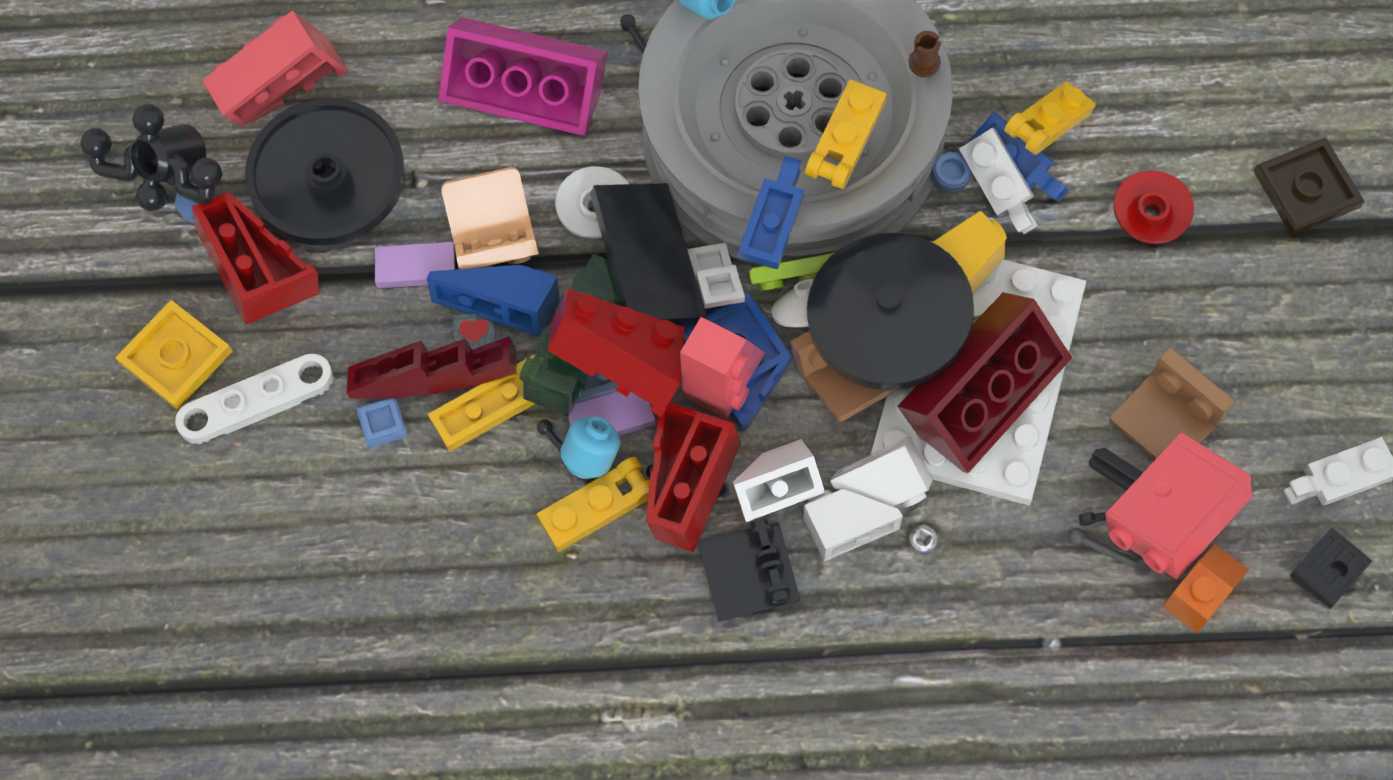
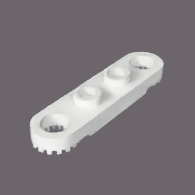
(254, 398)

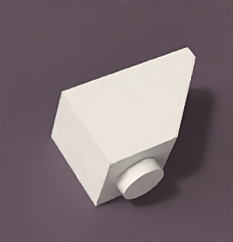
(887, 475)
(778, 480)
(847, 521)

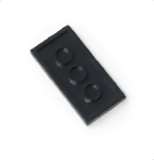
(648, 251)

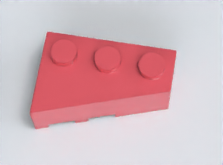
(272, 67)
(717, 368)

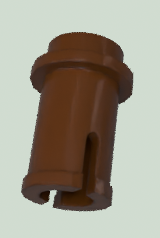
(925, 59)

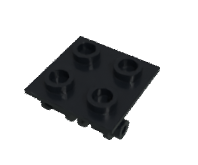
(749, 571)

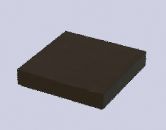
(1308, 186)

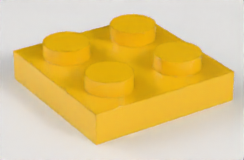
(174, 354)

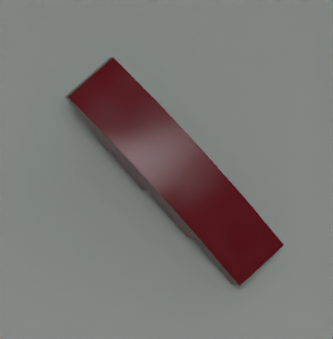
(419, 372)

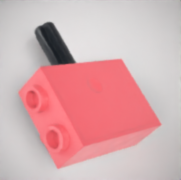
(1174, 503)

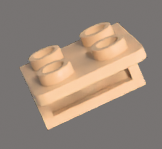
(489, 219)

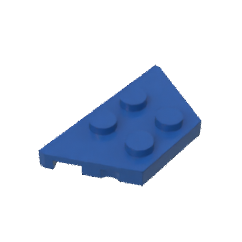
(749, 323)

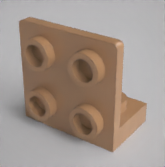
(836, 392)
(1171, 402)

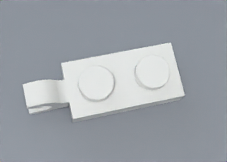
(1000, 178)
(1343, 474)

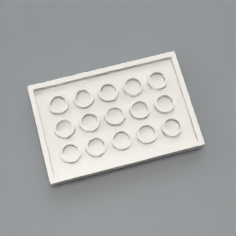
(1015, 459)

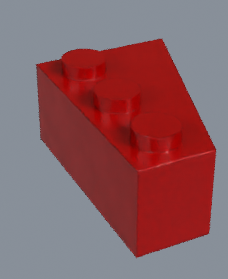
(251, 261)
(621, 345)
(687, 473)

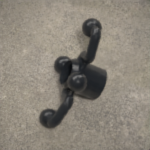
(157, 156)

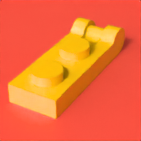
(1050, 117)
(846, 133)
(594, 505)

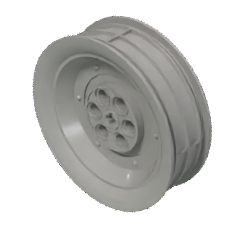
(703, 97)

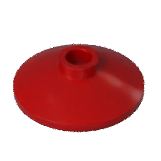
(1159, 193)

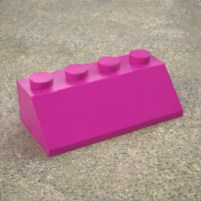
(521, 75)

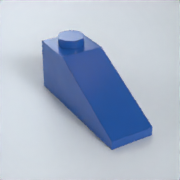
(508, 294)

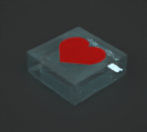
(475, 328)

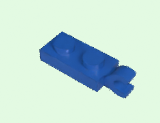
(1031, 166)
(773, 217)

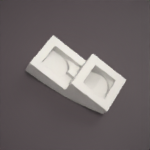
(716, 275)

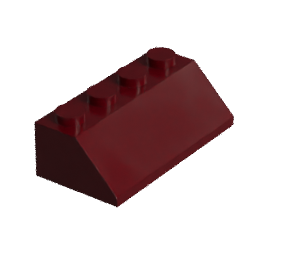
(991, 382)

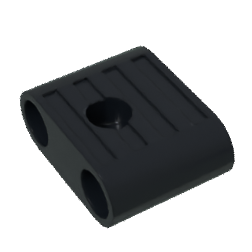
(1331, 568)

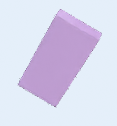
(411, 263)
(622, 412)

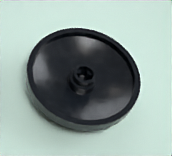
(325, 171)
(890, 311)

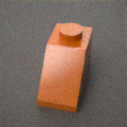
(1205, 588)

